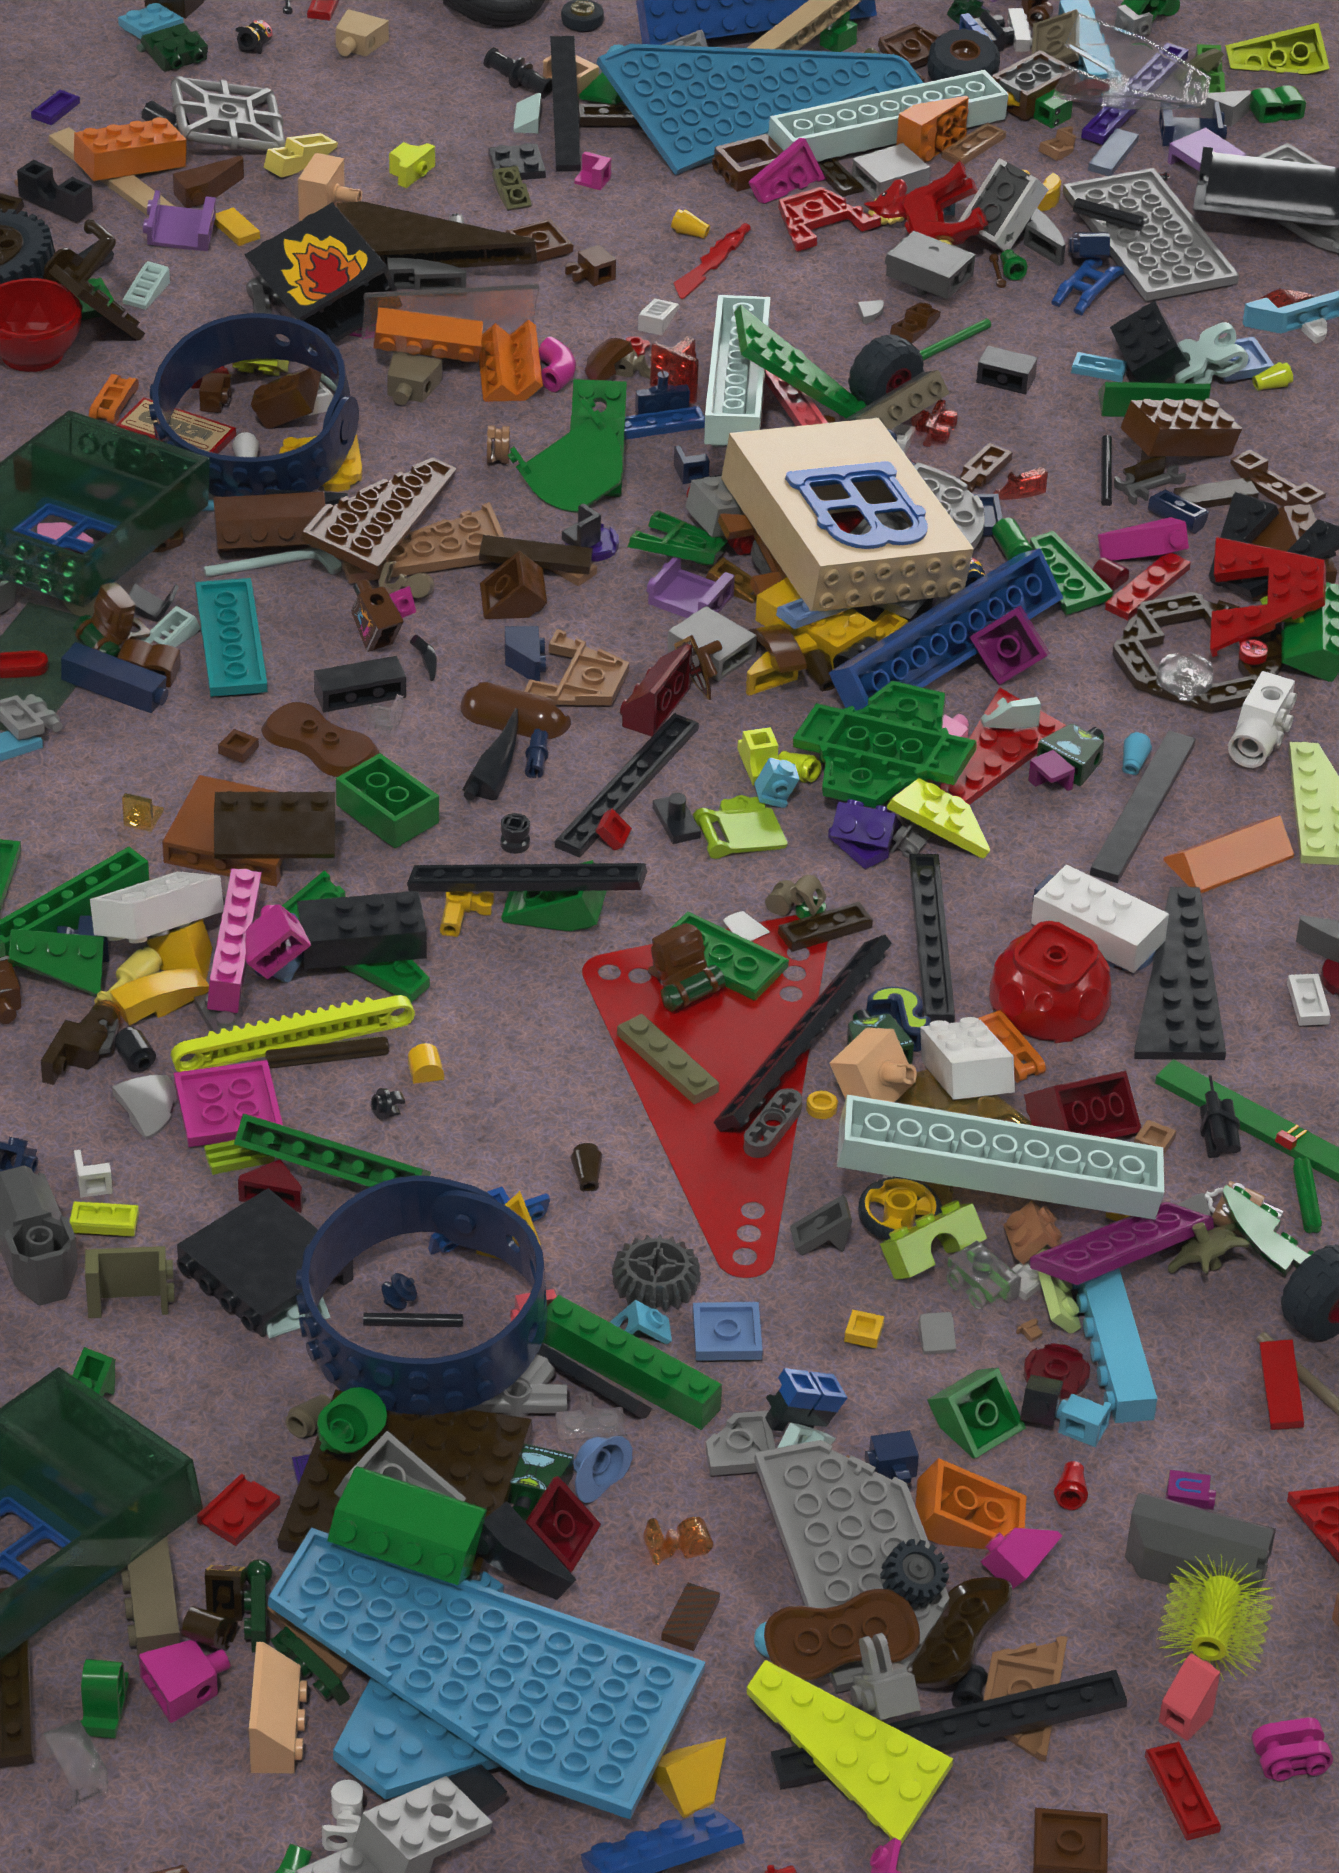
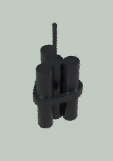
(1219, 1124)

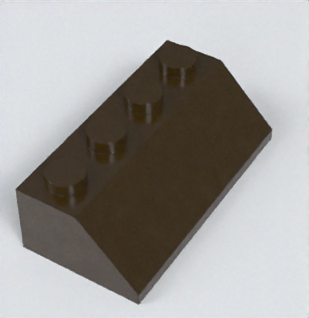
(274, 825)

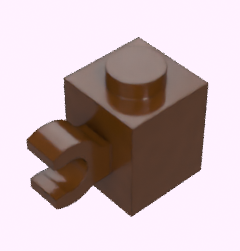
(594, 265)

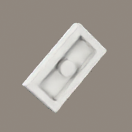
(1308, 999)

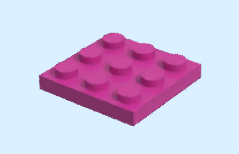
(218, 1096)

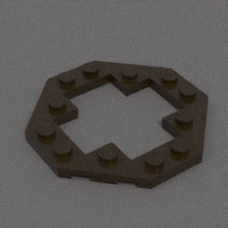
(1145, 632)

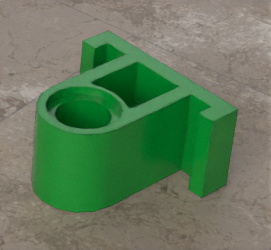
(103, 1696)

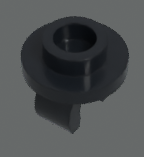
(384, 1103)

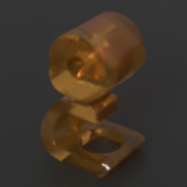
(690, 1537)

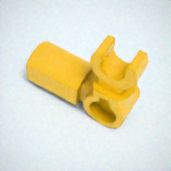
(462, 902)

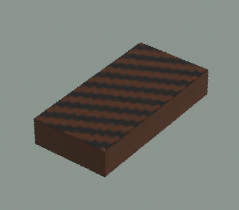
(690, 1616)

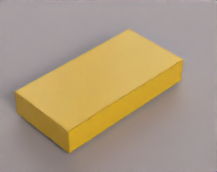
(236, 226)

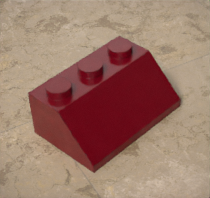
(658, 692)

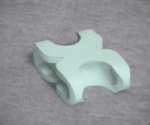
(1212, 355)

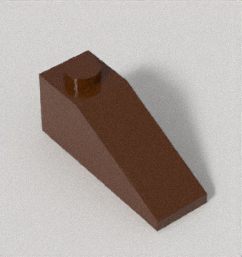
(207, 180)

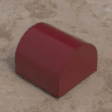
(1111, 573)

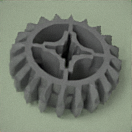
(675, 1278)

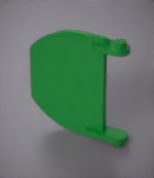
(577, 466)

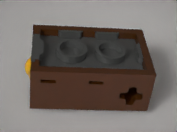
(1028, 81)

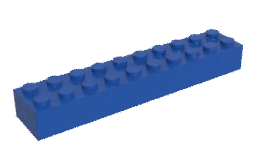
(671, 19)
(942, 635)

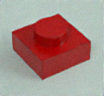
(613, 829)

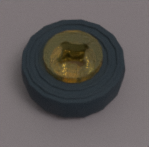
(582, 15)

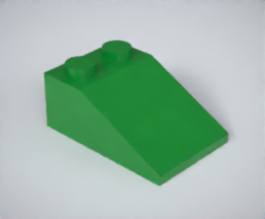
(554, 908)

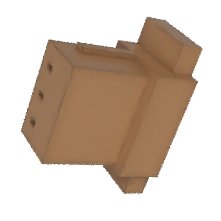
(1030, 1330)

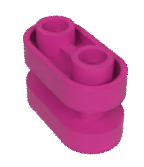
(1292, 1748)

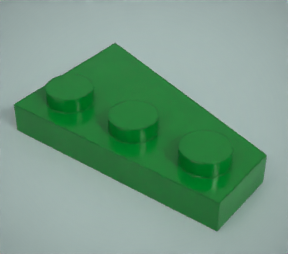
(62, 956)

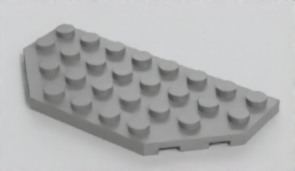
(839, 1530)

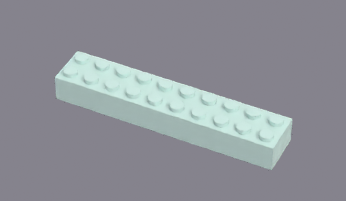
(873, 118)
(734, 381)
(1001, 1157)

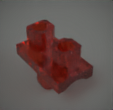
(936, 424)

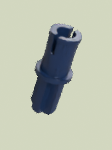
(536, 754)

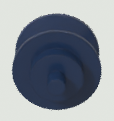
(399, 1291)

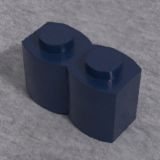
(1089, 245)

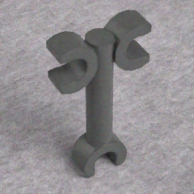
(1141, 488)

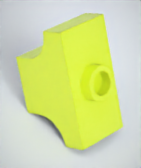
(411, 162)
(756, 749)

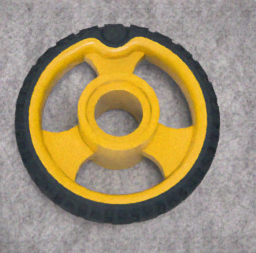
(899, 1203)

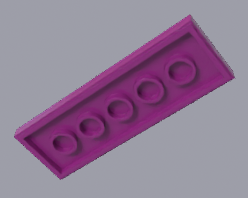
(1119, 1244)

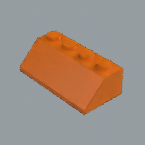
(428, 334)

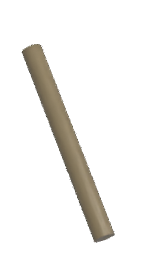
(1310, 1381)

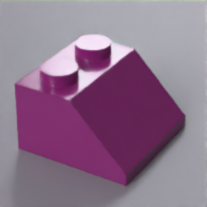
(1009, 645)

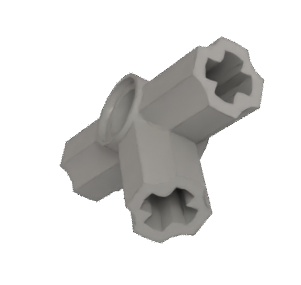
(530, 1393)

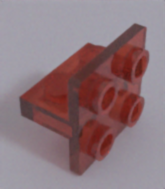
(678, 362)

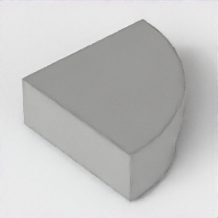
(870, 310)

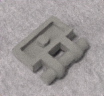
(28, 717)

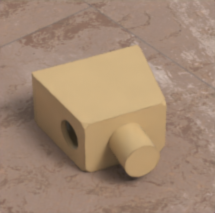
(360, 33)

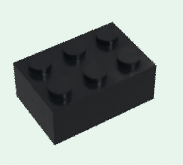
(1149, 345)

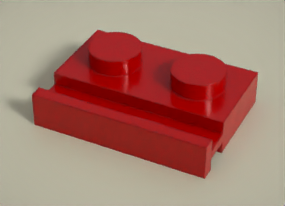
(238, 1509)

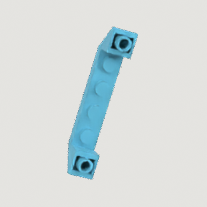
(1266, 316)

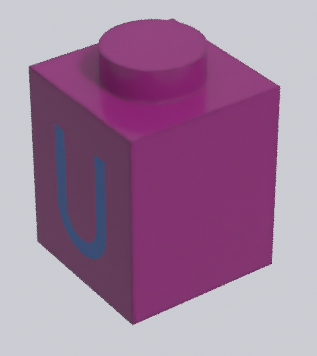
(1191, 1489)

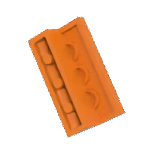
(510, 363)

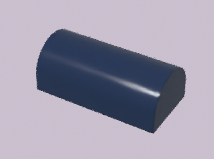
(1171, 505)

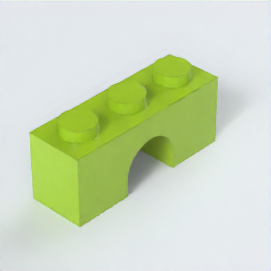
(910, 1249)

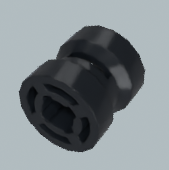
(515, 833)

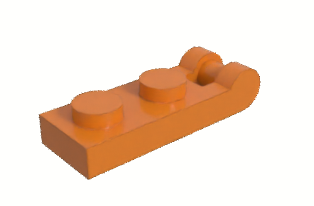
(1016, 1045)

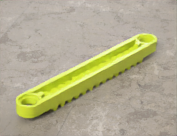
(309, 1029)

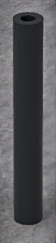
(413, 1319)

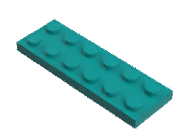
(231, 637)

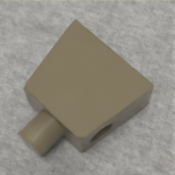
(412, 377)

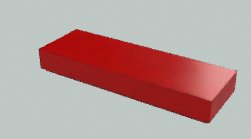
(1281, 1384)
(1182, 1791)

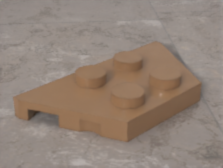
(1025, 1670)

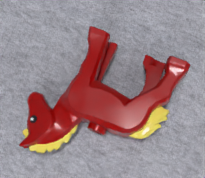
(925, 207)

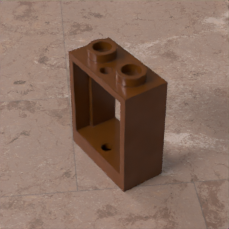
(730, 154)

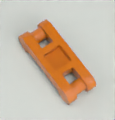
(113, 396)

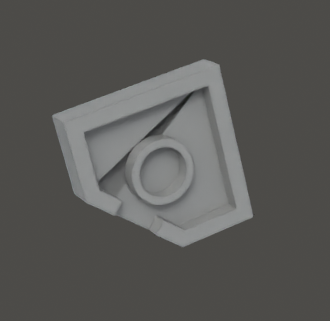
(735, 1445)

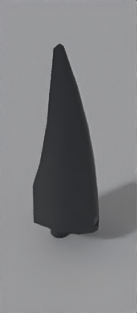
(493, 765)

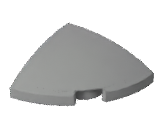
(147, 1102)

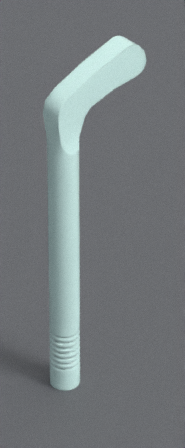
(329, 561)

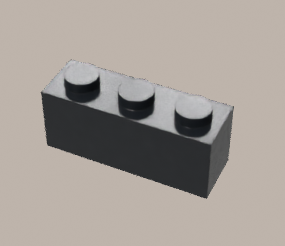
(359, 683)

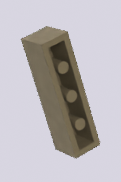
(151, 1600)

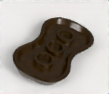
(954, 1639)

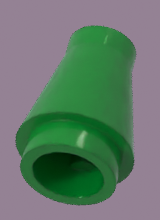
(1013, 265)

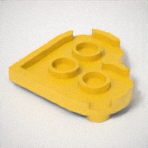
(349, 472)

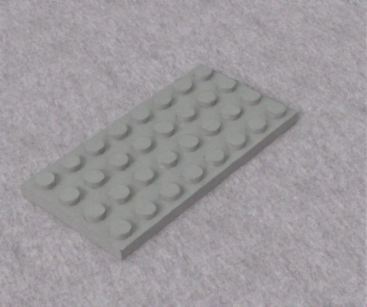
(1170, 251)

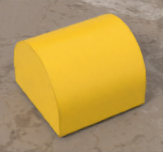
(425, 1064)

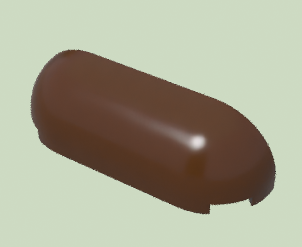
(494, 704)

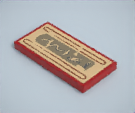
(194, 429)

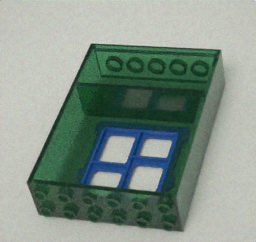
(102, 482)
(91, 1487)

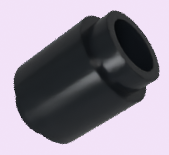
(134, 1049)

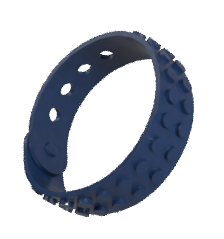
(248, 338)
(466, 1218)

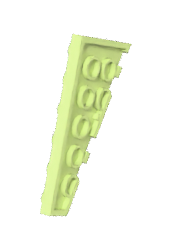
(1315, 803)

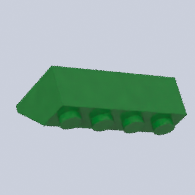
(1315, 642)
(407, 1525)

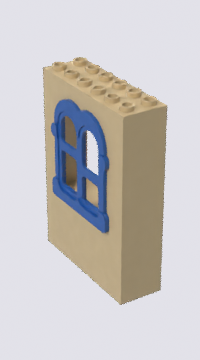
(801, 474)

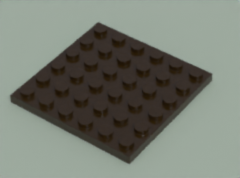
(464, 1447)

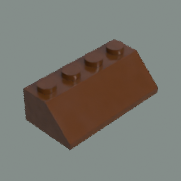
(264, 520)

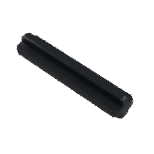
(1108, 214)

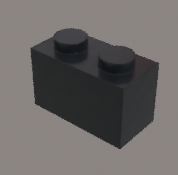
(1006, 370)

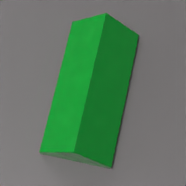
(1116, 396)

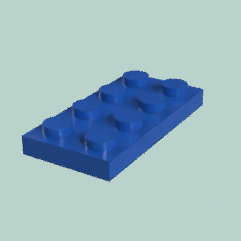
(666, 1846)

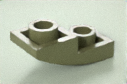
(1208, 60)
(510, 188)

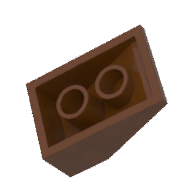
(286, 397)

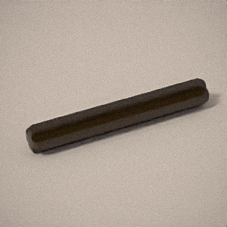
(327, 1052)

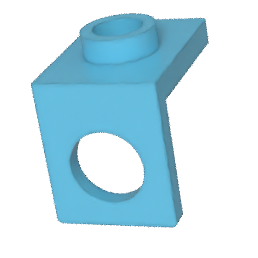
(646, 1320)

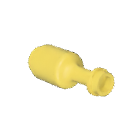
(139, 964)

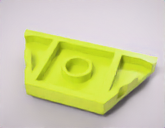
(941, 814)

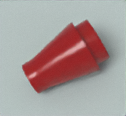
(1071, 1488)

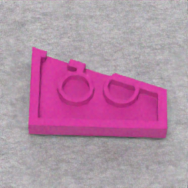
(790, 170)

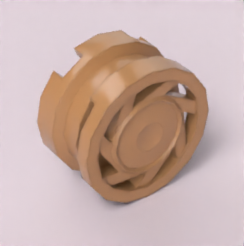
(501, 444)

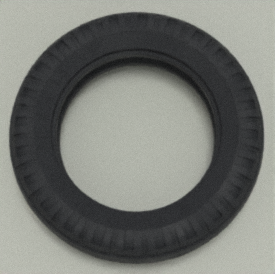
(498, 12)

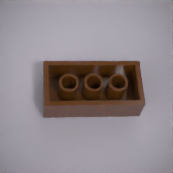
(1181, 427)

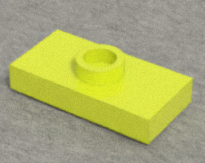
(104, 1218)

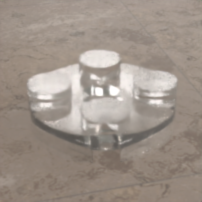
(1185, 675)

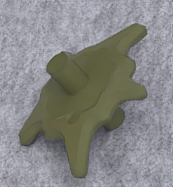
(1207, 1246)

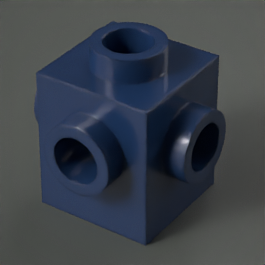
(17, 1149)

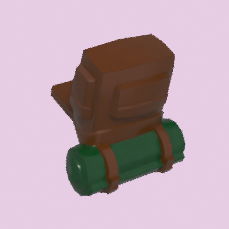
(110, 621)
(682, 967)

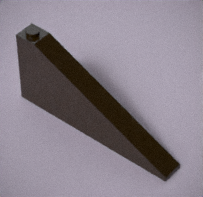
(411, 235)

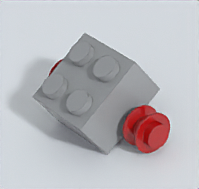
(709, 499)

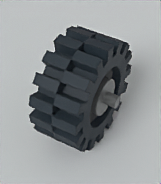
(915, 1572)

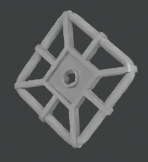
(227, 113)

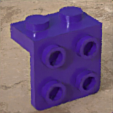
(864, 824)

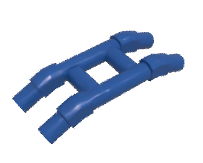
(1089, 291)

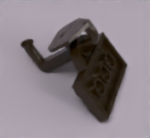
(74, 272)

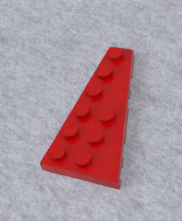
(999, 752)

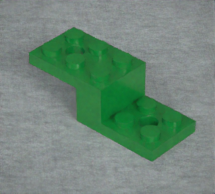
(614, 397)

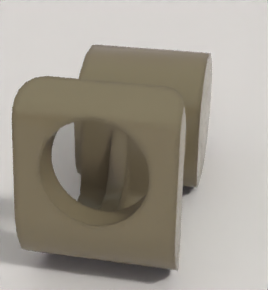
(632, 364)
(420, 583)
(787, 893)

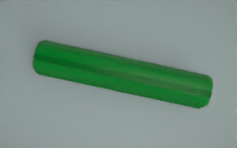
(1307, 1195)

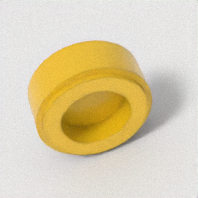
(821, 1104)

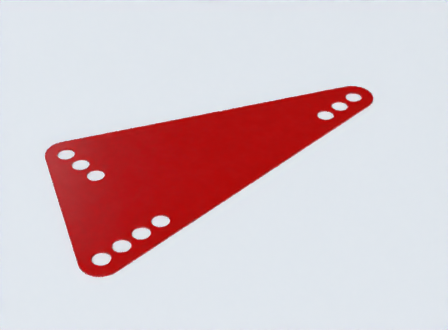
(730, 1041)

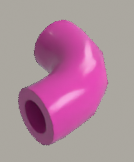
(560, 362)

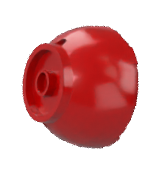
(37, 323)

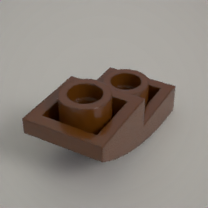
(916, 322)

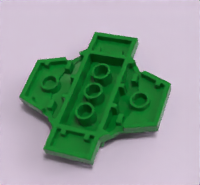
(885, 744)

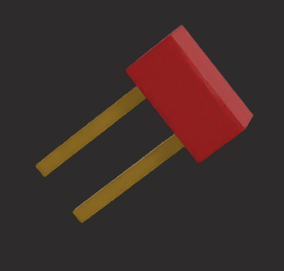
(1286, 1139)

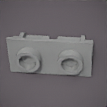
(910, 839)

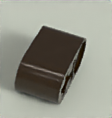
(209, 1628)

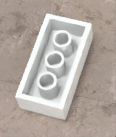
(156, 906)
(1117, 922)
(967, 1058)

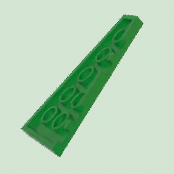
(790, 364)

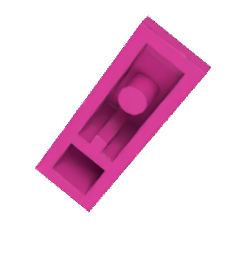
(1144, 540)

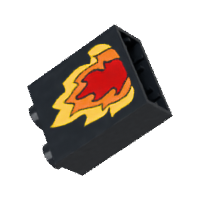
(320, 272)

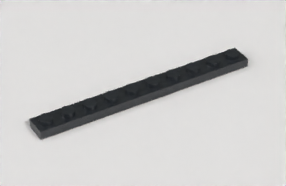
(799, 1037)
(982, 1721)

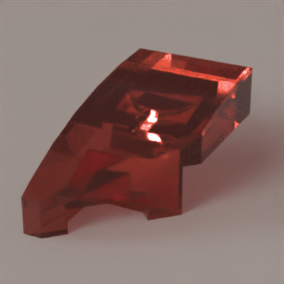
(1286, 297)

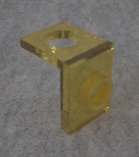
(139, 812)

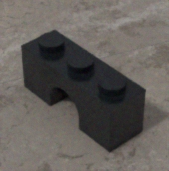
(68, 199)

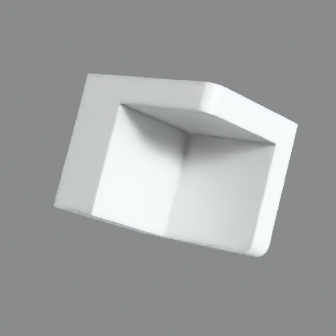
(92, 1179)

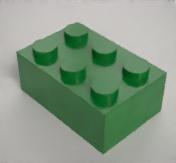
(387, 800)

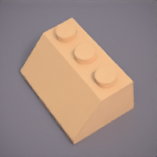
(276, 1712)

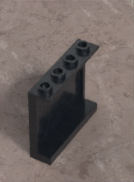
(252, 1259)

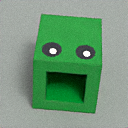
(1052, 110)

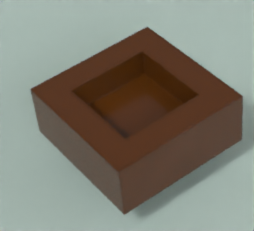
(238, 746)

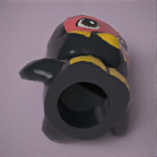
(253, 36)

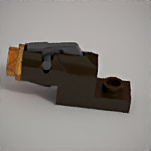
(81, 1042)

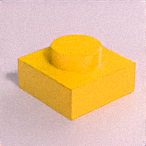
(864, 1329)

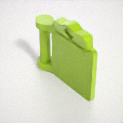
(745, 825)

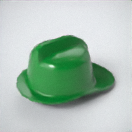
(351, 1421)

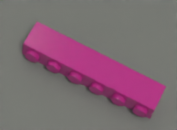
(230, 952)

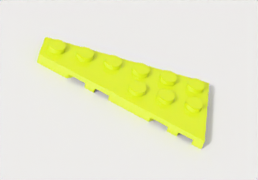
(863, 1756)

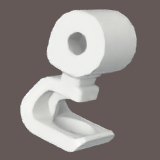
(347, 1809)

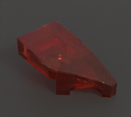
(1025, 485)

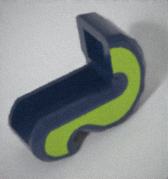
(903, 1006)

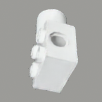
(1263, 720)

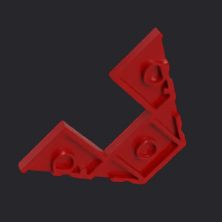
(1294, 588)

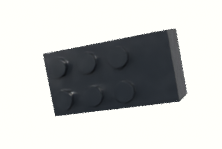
(363, 929)

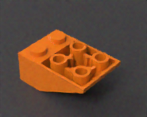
(933, 126)

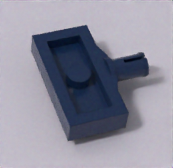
(662, 397)

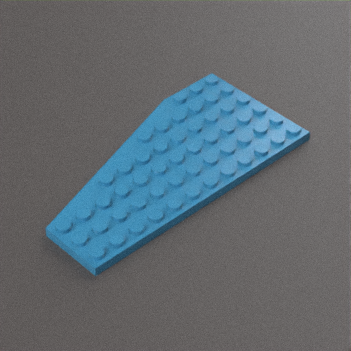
(512, 1678)

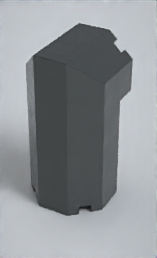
(35, 1237)
(1169, 1532)

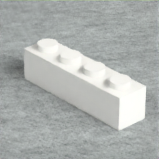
(1019, 24)

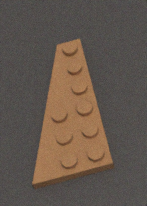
(438, 546)

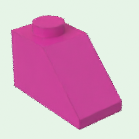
(1018, 1553)

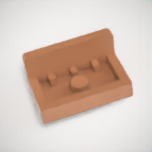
(1031, 1231)

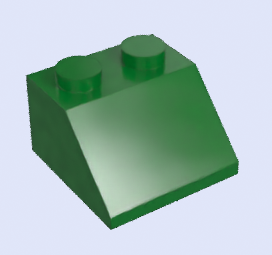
(977, 1411)

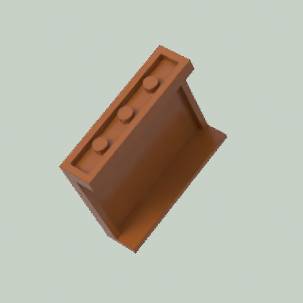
(191, 835)

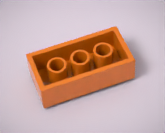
(129, 149)

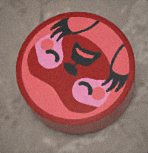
(1253, 652)

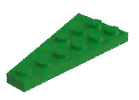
(397, 977)

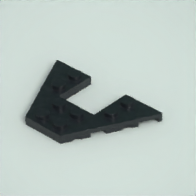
(1247, 519)

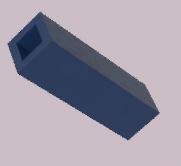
(113, 678)

